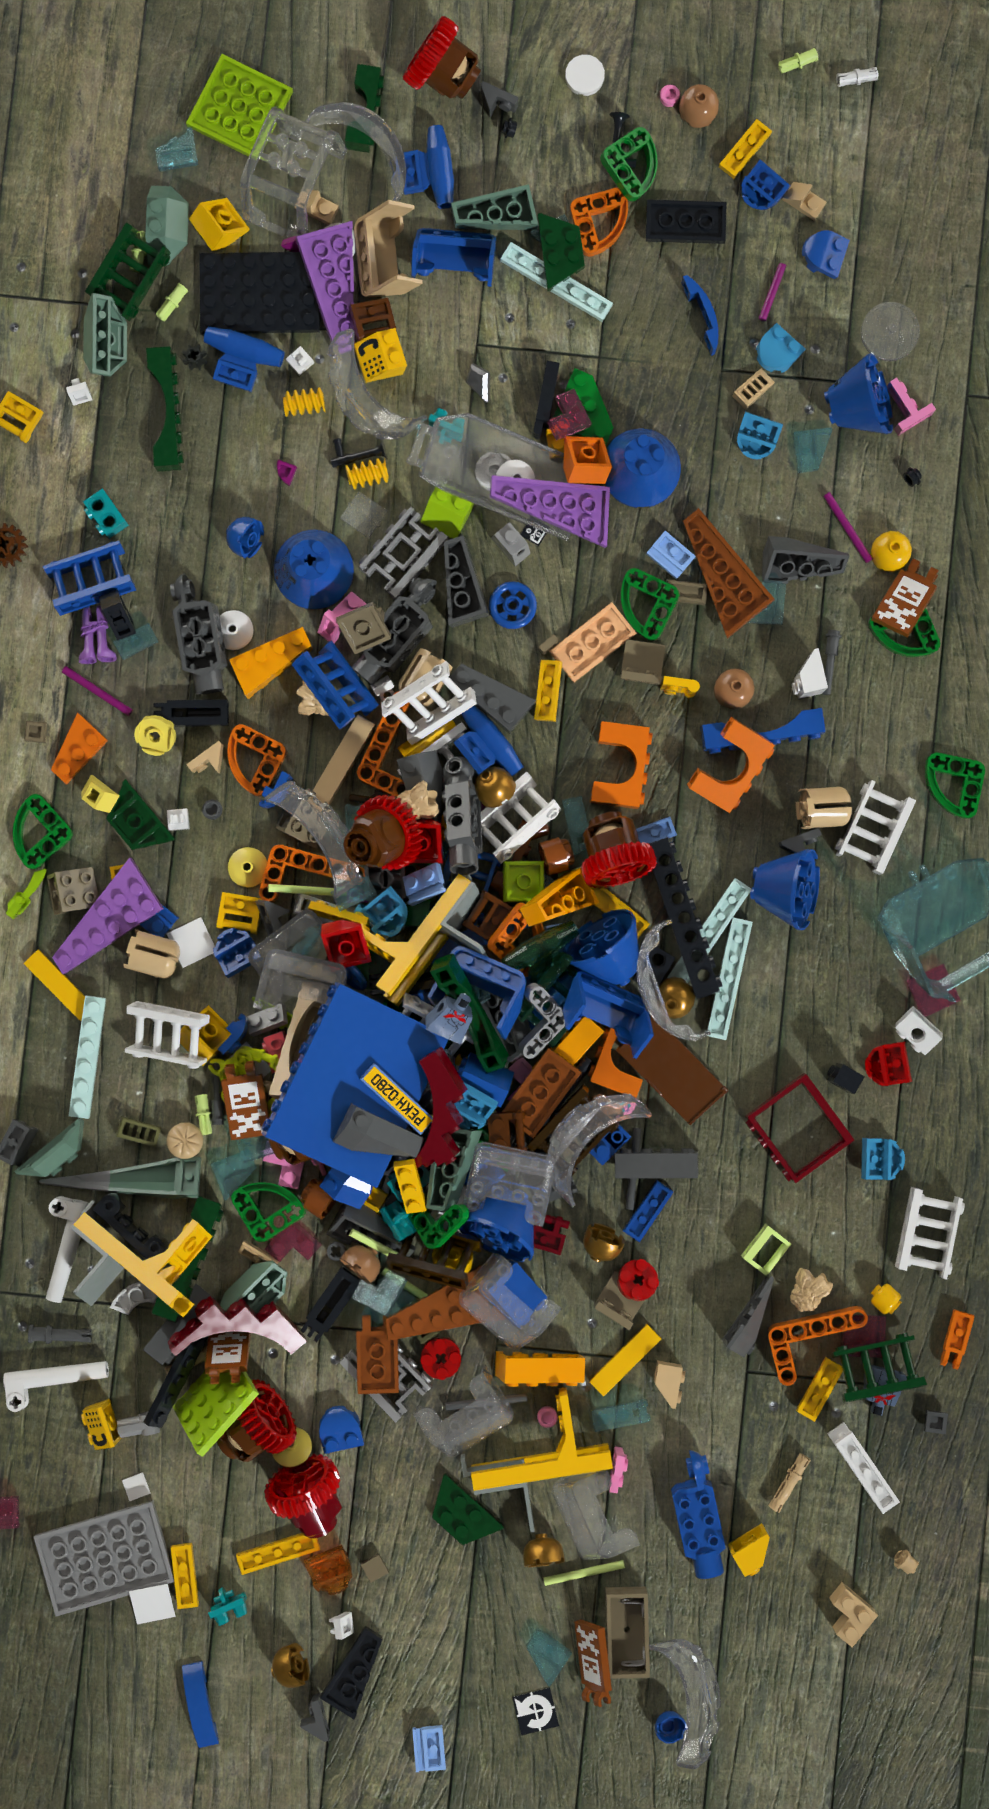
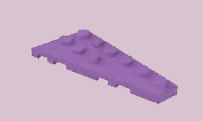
(331, 273)
(568, 506)
(117, 911)

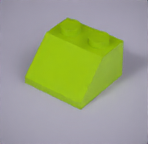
(446, 513)

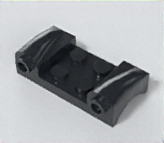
(110, 1210)

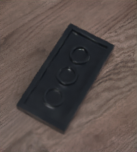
(686, 221)

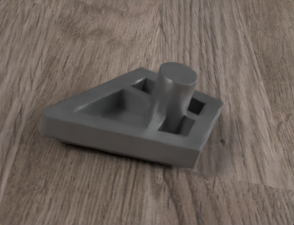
(479, 381)

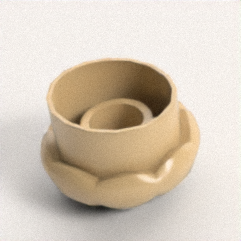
(184, 1140)

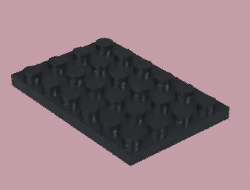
(257, 293)

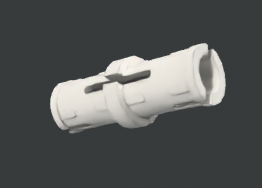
(857, 77)

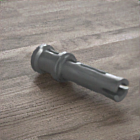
(50, 1334)

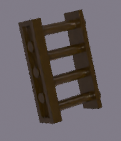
(578, 1097)
(436, 1272)

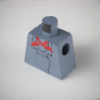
(450, 1018)
(888, 1399)

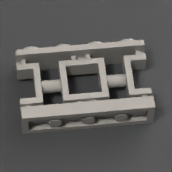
(416, 564)
(381, 1399)

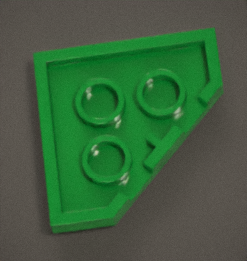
(593, 404)

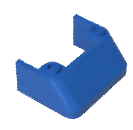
(454, 252)
(493, 978)
(610, 1007)

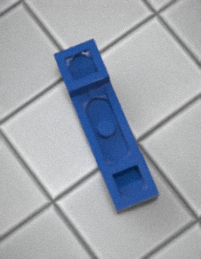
(694, 291)
(198, 1704)

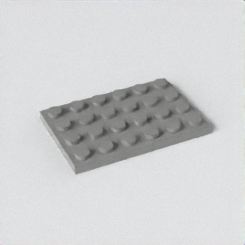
(104, 1558)

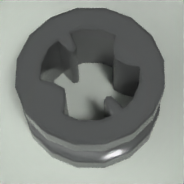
(329, 1250)

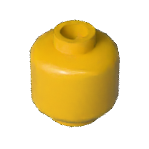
(885, 1298)

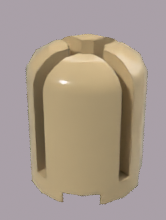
(419, 666)
(823, 817)
(152, 955)

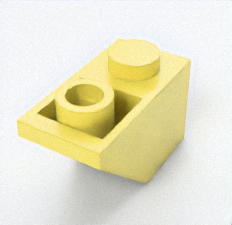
(99, 795)

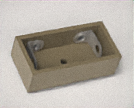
(627, 1649)

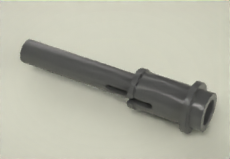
(831, 651)
(217, 1103)

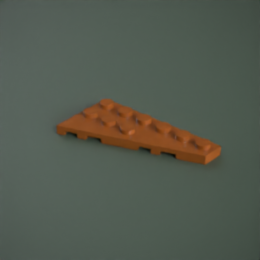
(731, 583)
(431, 1313)

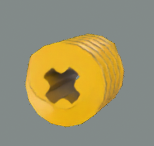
(303, 402)
(368, 473)

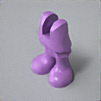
(89, 629)

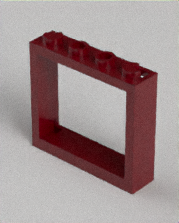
(825, 1108)

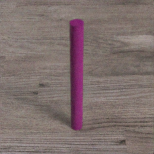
(847, 527)
(97, 691)

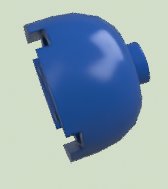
(244, 536)

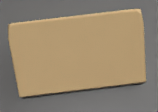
(254, 1253)

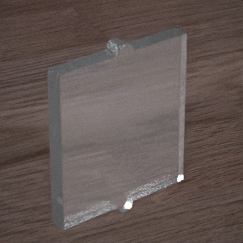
(363, 514)

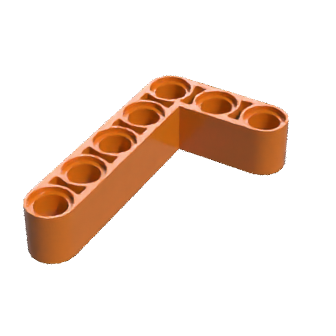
(383, 748)
(288, 860)
(808, 1333)

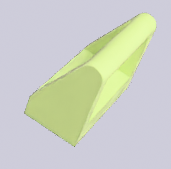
(758, 1242)

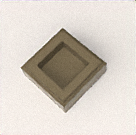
(548, 645)
(35, 732)
(374, 1568)

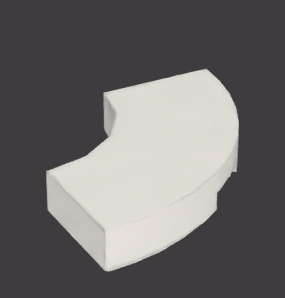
(131, 1297)

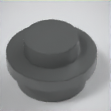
(212, 809)

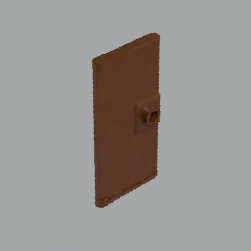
(675, 1074)

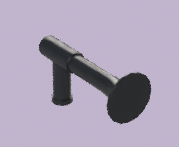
(619, 118)
(342, 459)

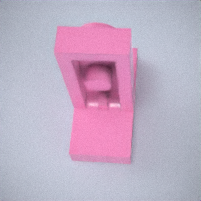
(907, 407)
(329, 628)

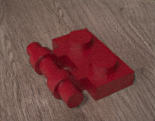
(550, 1240)

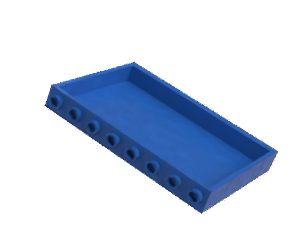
(326, 1079)

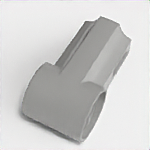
(135, 1426)

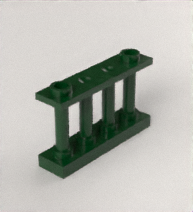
(117, 254)
(873, 1389)

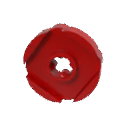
(635, 1291)
(429, 1360)

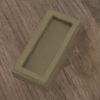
(689, 592)

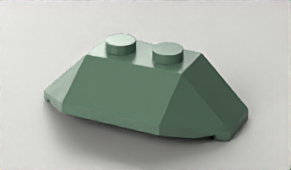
(166, 221)
(104, 336)
(55, 1153)
(257, 1286)

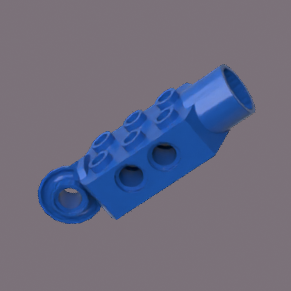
(699, 1519)

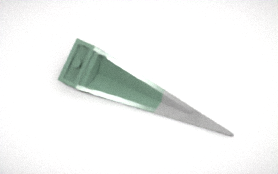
(165, 1179)

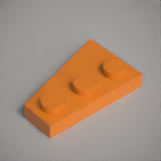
(77, 749)

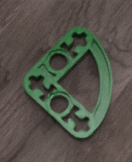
(619, 157)
(661, 601)
(906, 651)
(968, 778)
(53, 828)
(260, 1221)

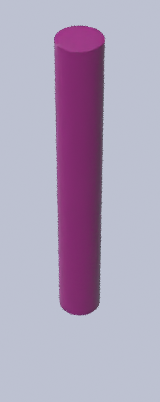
(772, 292)

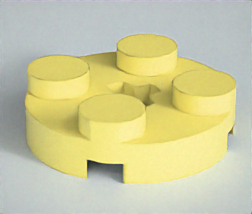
(157, 724)

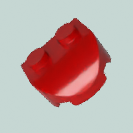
(888, 1064)

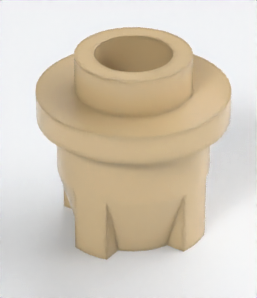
(905, 1561)

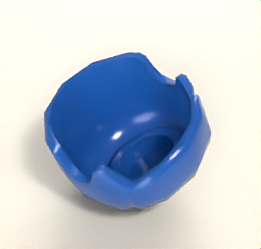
(670, 1727)

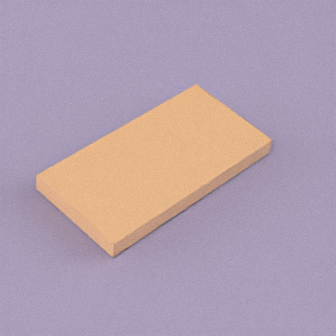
(592, 642)

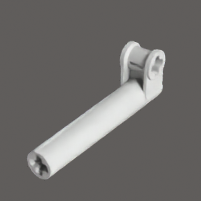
(68, 1245)
(18, 1382)

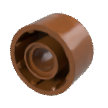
(556, 855)
(316, 1199)

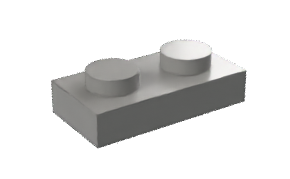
(266, 1021)

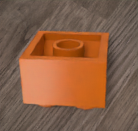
(586, 460)

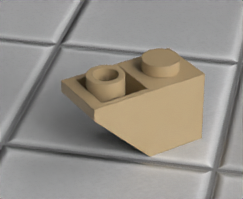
(668, 1380)

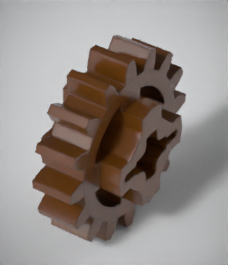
(13, 543)

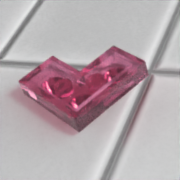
(573, 417)
(296, 1238)

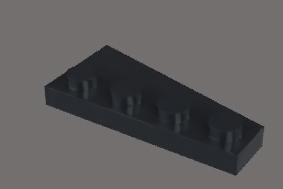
(350, 1679)

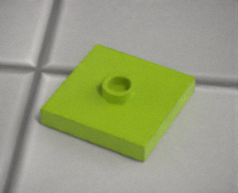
(522, 880)

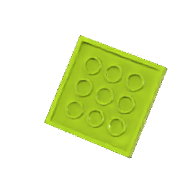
(236, 104)
(212, 1408)

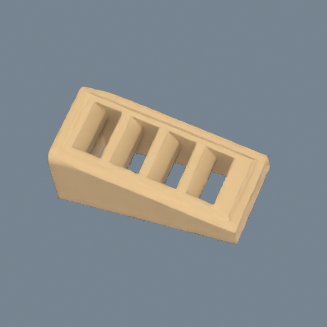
(741, 398)

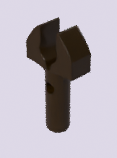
(362, 799)

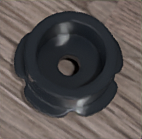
(509, 128)
(912, 476)

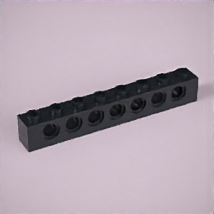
(701, 988)

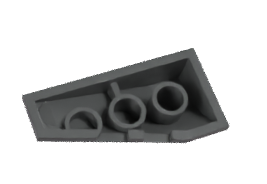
(373, 1134)

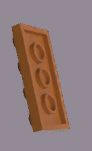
(543, 1091)

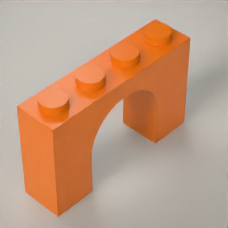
(635, 741)
(728, 793)
(607, 1074)

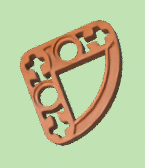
(585, 217)
(268, 758)
(505, 939)

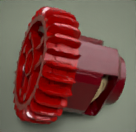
(306, 1495)

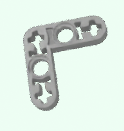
(548, 1018)

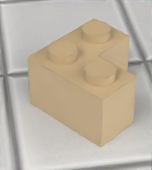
(856, 1614)

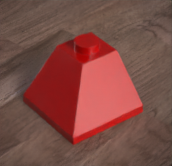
(432, 842)
(345, 943)

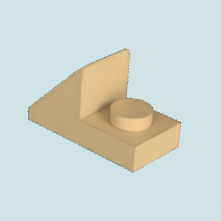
(803, 200)
(321, 208)
(212, 754)

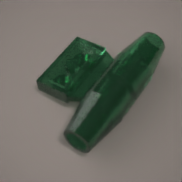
(541, 950)

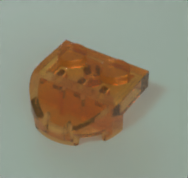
(330, 1570)

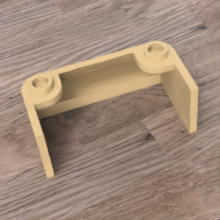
(377, 251)

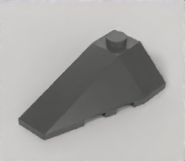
(792, 559)
(424, 767)
(365, 1221)
(745, 1328)

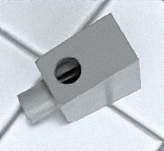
(511, 543)

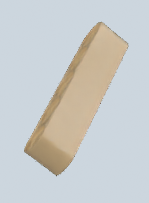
(343, 759)

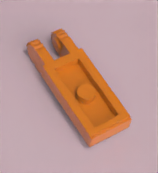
(957, 1337)

